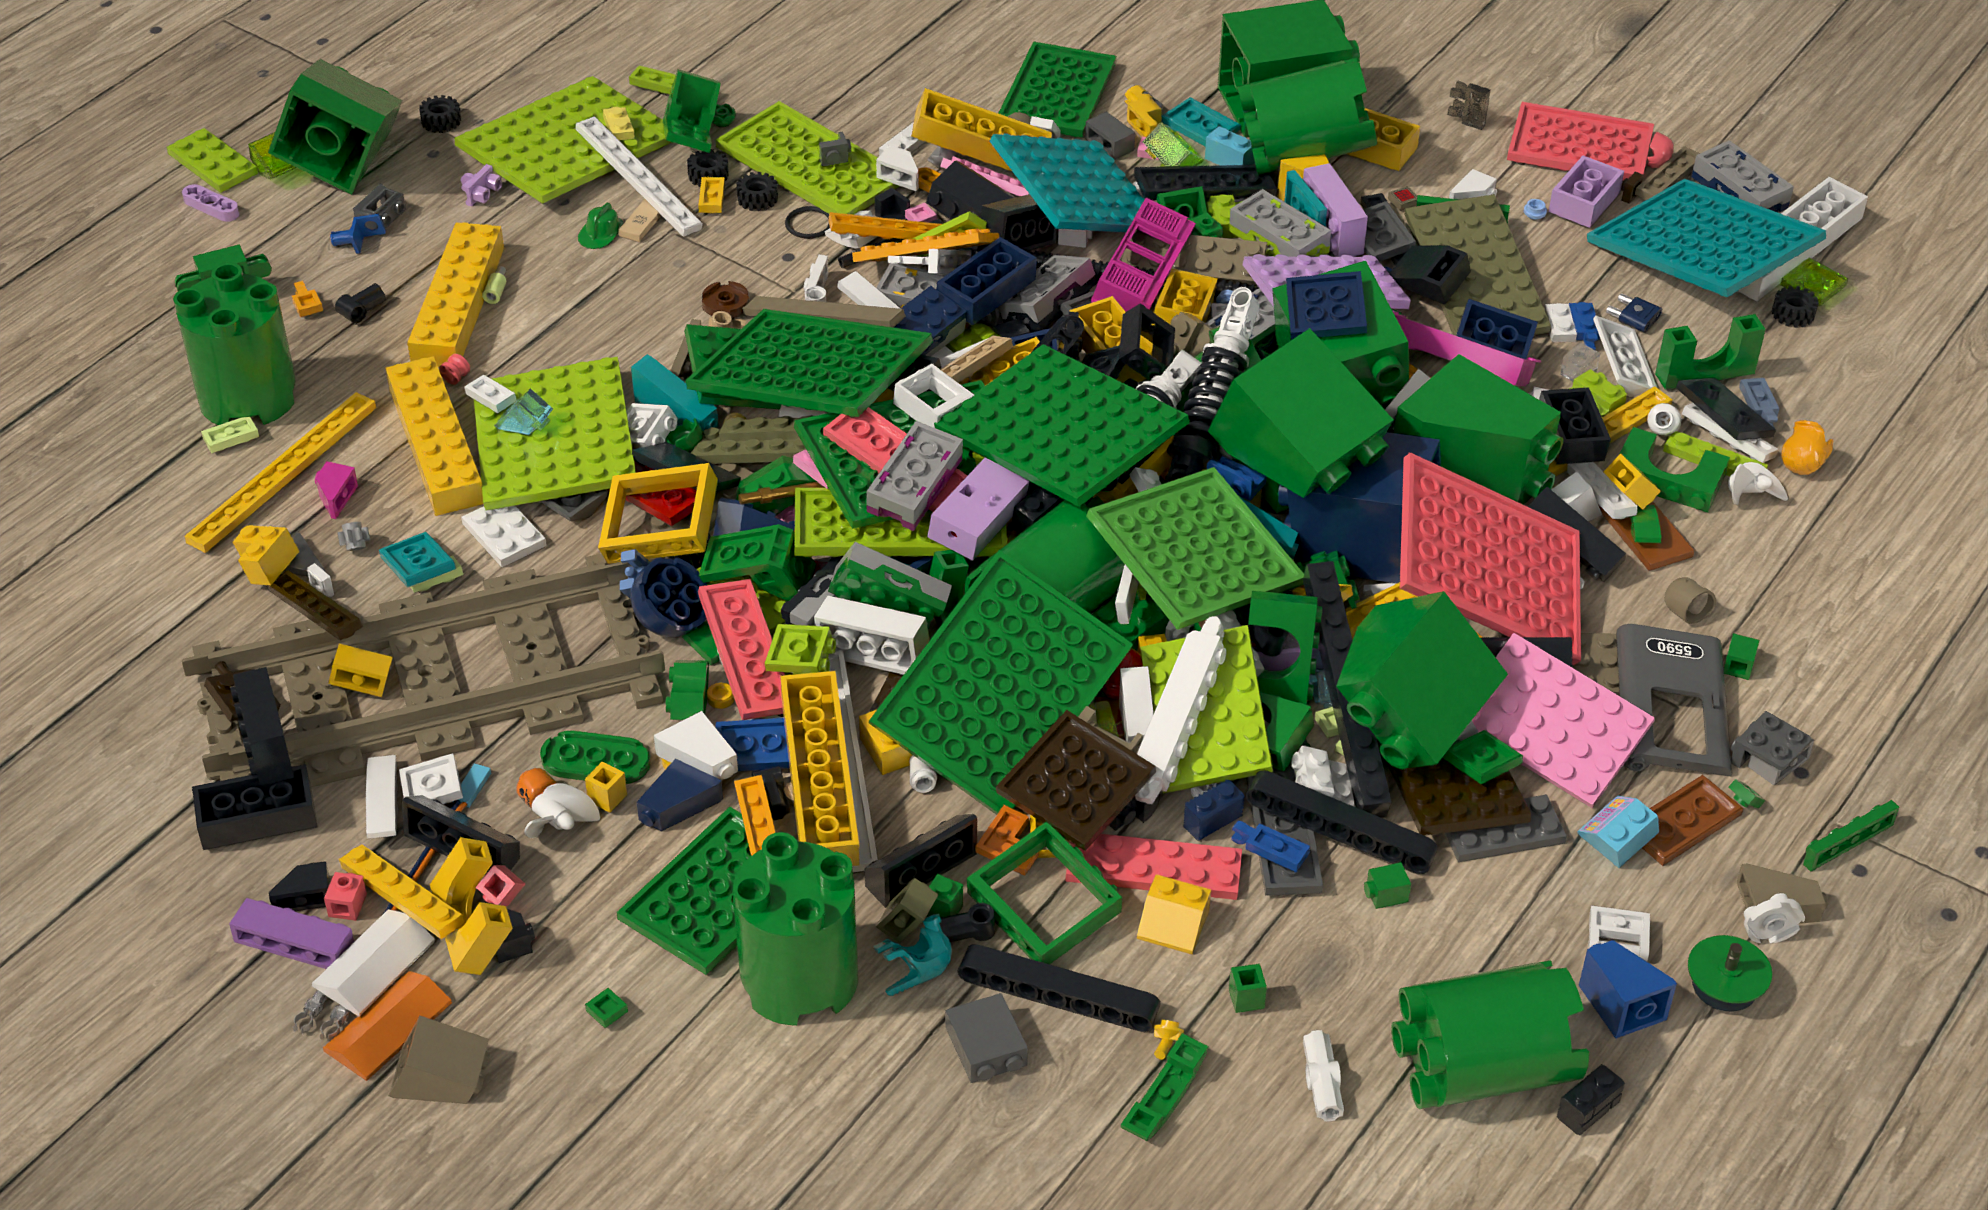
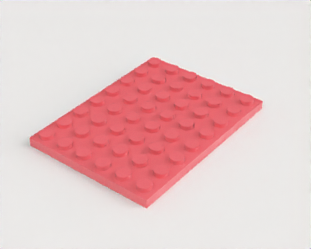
(1489, 555)

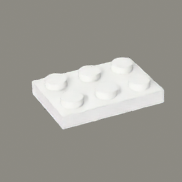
(504, 533)

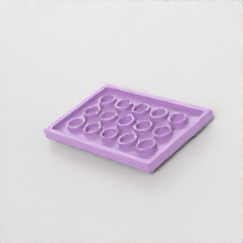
(1273, 271)

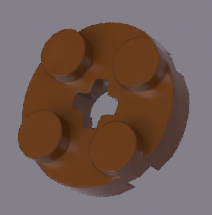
(725, 298)

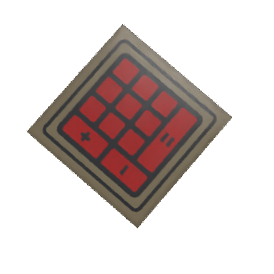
(1403, 198)

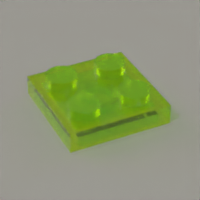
(1817, 278)

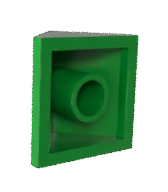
(1186, 202)

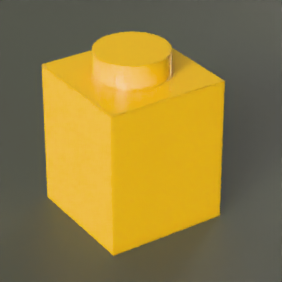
(606, 786)

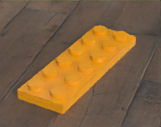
(915, 247)

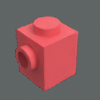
(500, 885)
(345, 896)

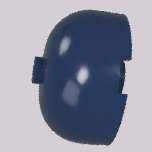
(668, 597)

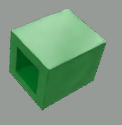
(1741, 656)
(1387, 885)
(949, 896)
(1247, 988)

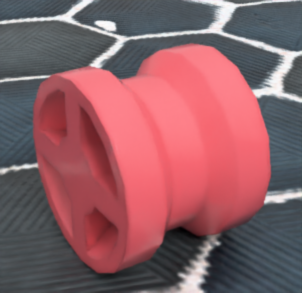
(454, 369)

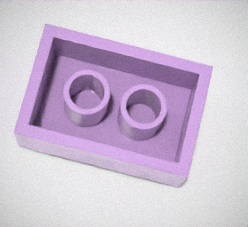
(1586, 191)

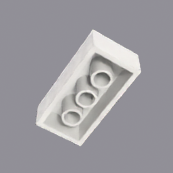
(874, 634)

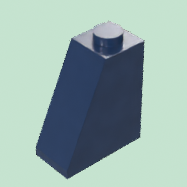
(678, 796)

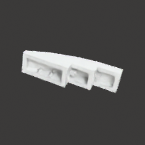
(381, 797)

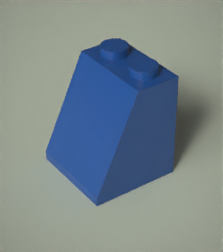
(1625, 988)

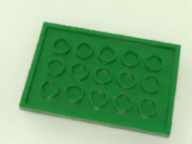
(1060, 86)
(691, 898)

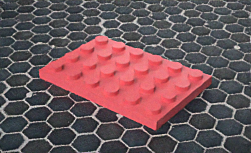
(1562, 136)

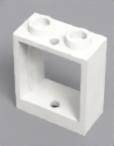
(929, 378)

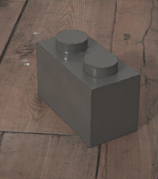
(1112, 134)

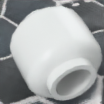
(1655, 418)

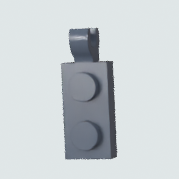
(1760, 398)

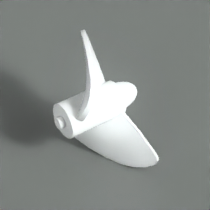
(1754, 479)
(561, 807)

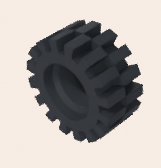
(440, 114)
(707, 165)
(757, 191)
(1795, 306)

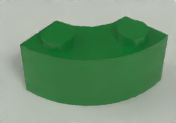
(689, 688)

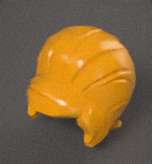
(1806, 448)

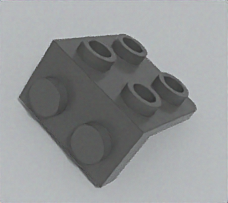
(1770, 741)

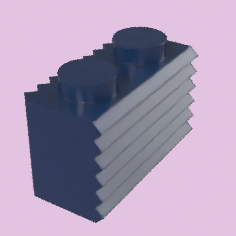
(1213, 810)

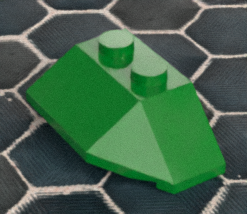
(774, 475)

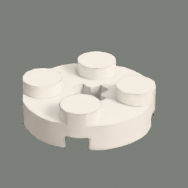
(1773, 919)

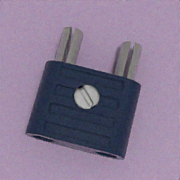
(1637, 314)

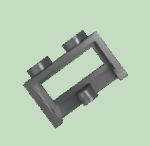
(392, 206)

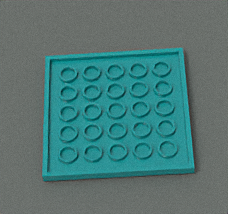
(1072, 181)

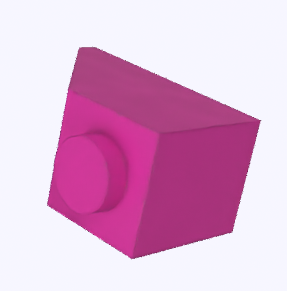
(335, 486)

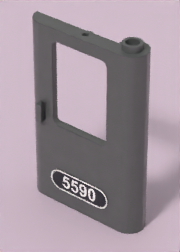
(1677, 665)

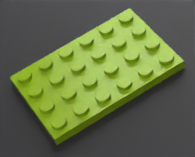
(1231, 728)

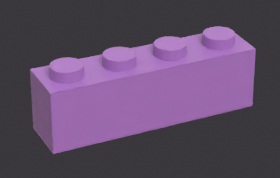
(290, 933)

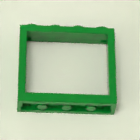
(1073, 859)

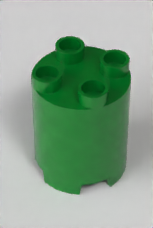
(1307, 114)
(236, 346)
(1067, 555)
(796, 929)
(1489, 1034)

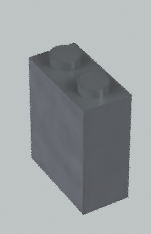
(986, 1038)

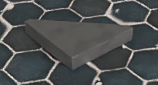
(303, 559)

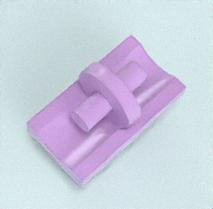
(478, 185)

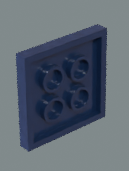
(1326, 304)

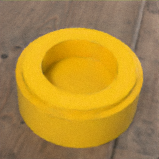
(720, 695)

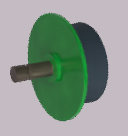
(1728, 972)

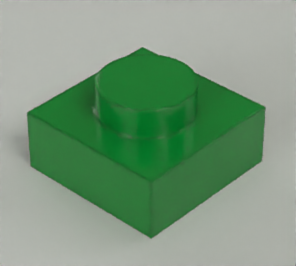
(1746, 795)
(606, 1007)

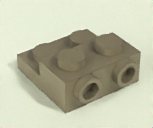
(1190, 334)

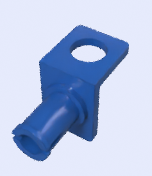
(358, 232)

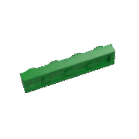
(1851, 835)

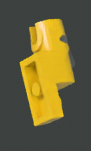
(1142, 110)

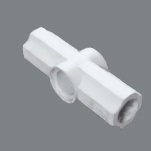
(1323, 1075)

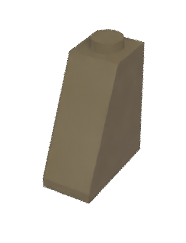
(1760, 884)

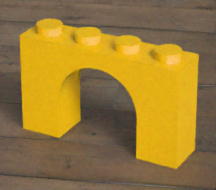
(488, 926)

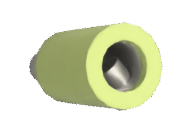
(495, 286)

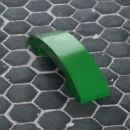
(1167, 1089)

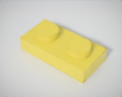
(618, 123)

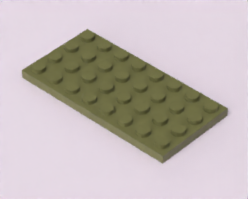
(1496, 266)

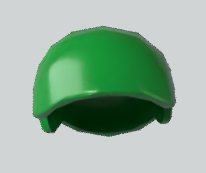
(686, 435)

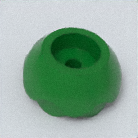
(724, 115)

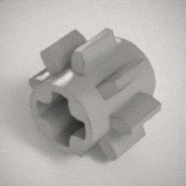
(353, 536)

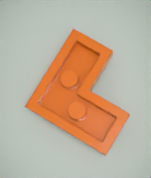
(1003, 834)

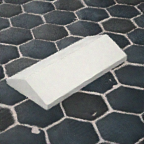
(1625, 356)
(374, 961)

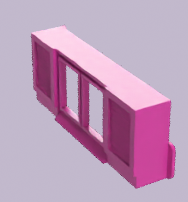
(1130, 284)
(1448, 346)

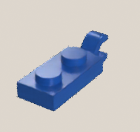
(1584, 324)
(1271, 845)

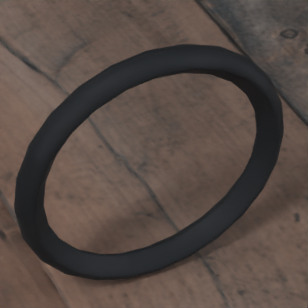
(803, 235)

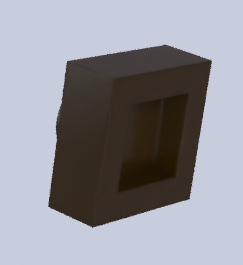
(1629, 187)

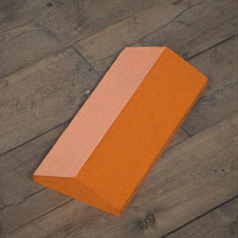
(386, 1024)

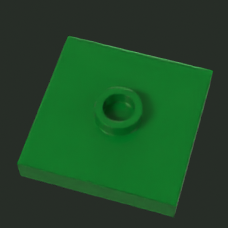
(1483, 756)

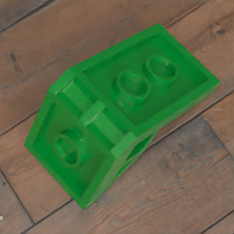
(691, 110)
(764, 555)

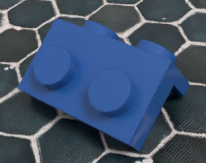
(1240, 478)

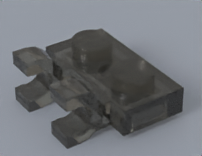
(1475, 107)

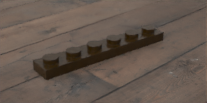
(315, 605)

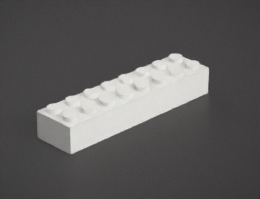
(1828, 207)

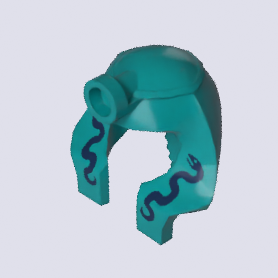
(925, 959)

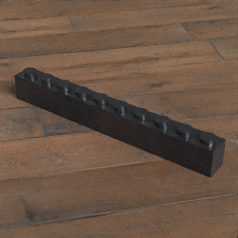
(1357, 741)

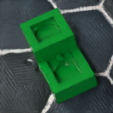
(1646, 525)

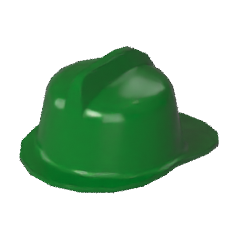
(600, 227)

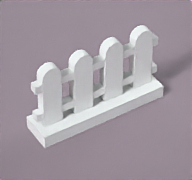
(938, 261)

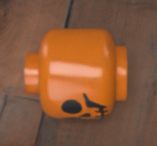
(533, 784)

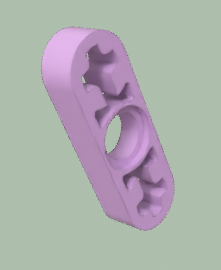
(222, 209)

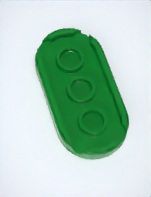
(579, 753)

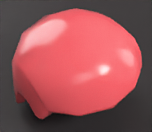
(1662, 150)

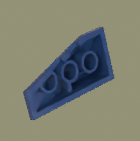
(735, 517)

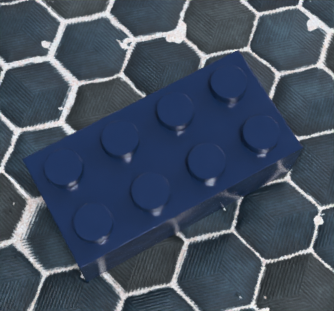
(989, 279)

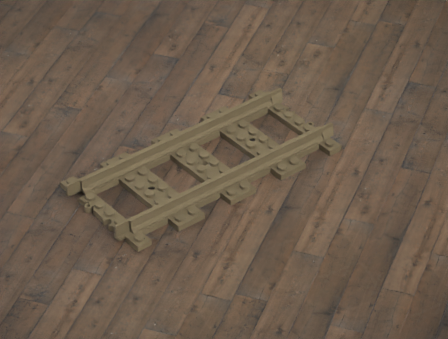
(435, 709)

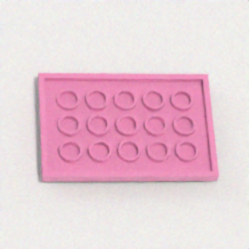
(1561, 721)

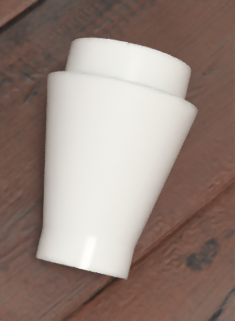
(921, 776)

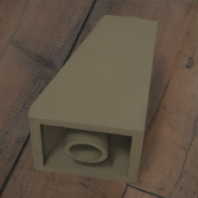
(440, 1064)

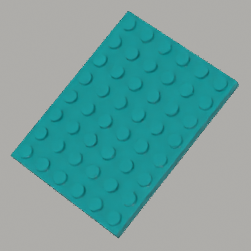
(1706, 237)

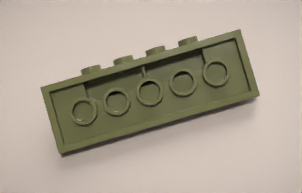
(750, 440)

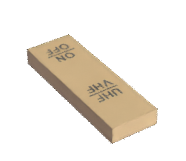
(639, 222)

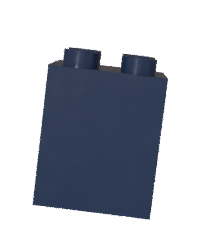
(1361, 515)

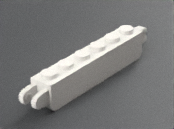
(1180, 705)

